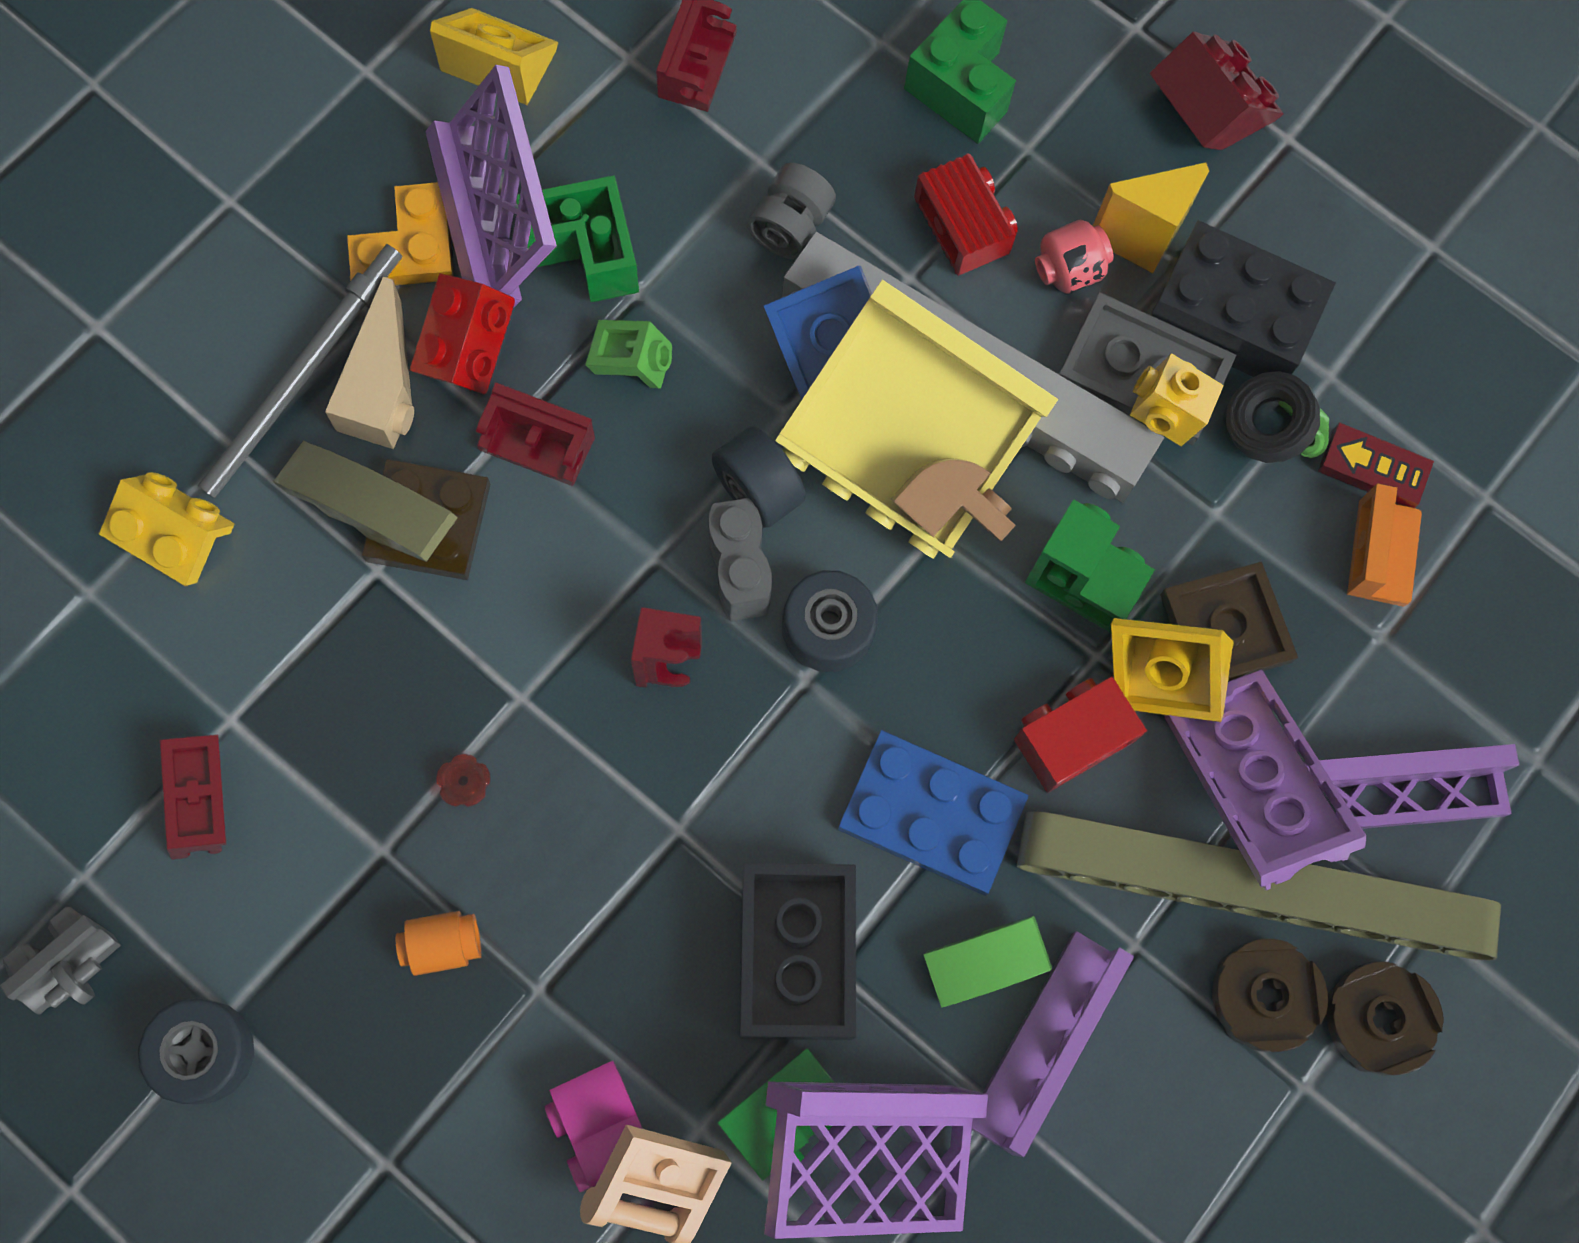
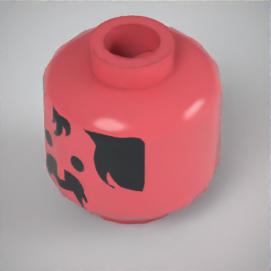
(1074, 256)

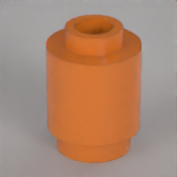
(438, 942)

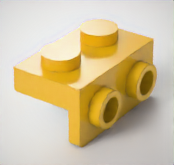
(164, 526)

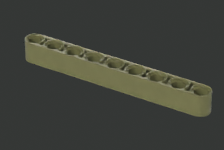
(1223, 881)

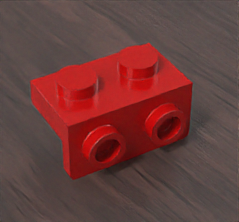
(462, 333)

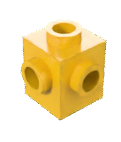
(1175, 399)

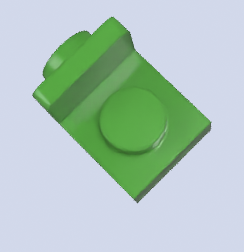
(630, 350)

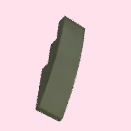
(366, 500)

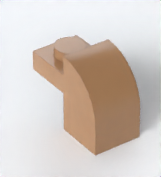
(946, 485)

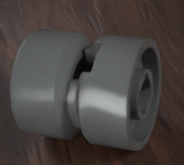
(794, 206)

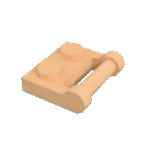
(658, 1170)

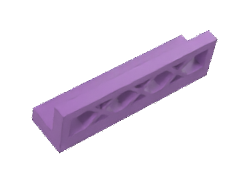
(1429, 767)
(1050, 1042)

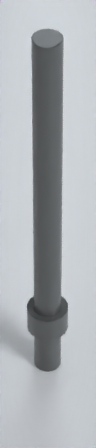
(360, 294)

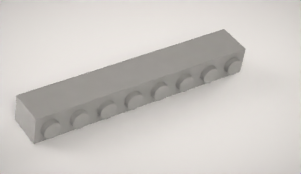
(1080, 430)

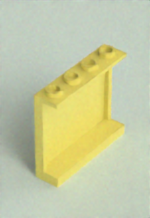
(906, 396)

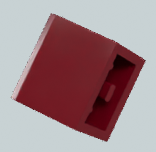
(1216, 90)

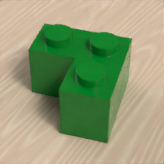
(956, 71)
(592, 228)
(1086, 570)
(753, 1123)

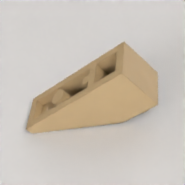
(374, 387)

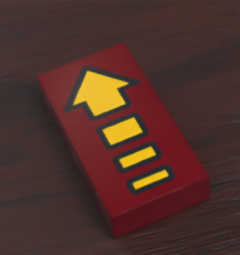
(1367, 460)

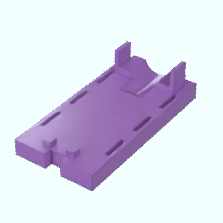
(1263, 785)

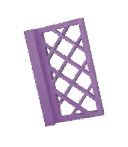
(472, 186)
(869, 1106)

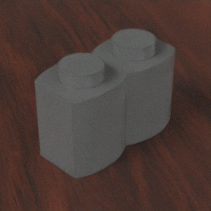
(741, 564)

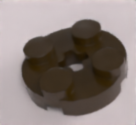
(1246, 1019)
(1413, 1032)

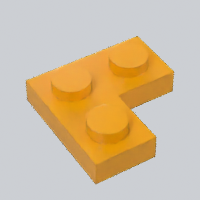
(421, 238)

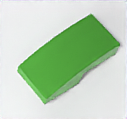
(987, 961)

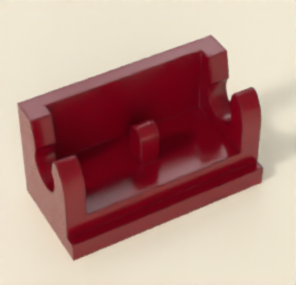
(695, 53)
(535, 434)
(664, 639)
(192, 795)

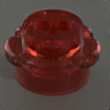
(473, 791)

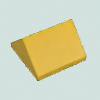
(475, 42)
(1148, 211)
(1172, 668)

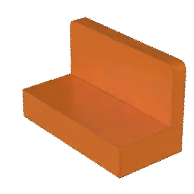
(1384, 548)

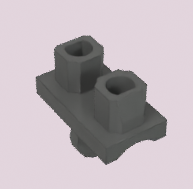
(62, 967)

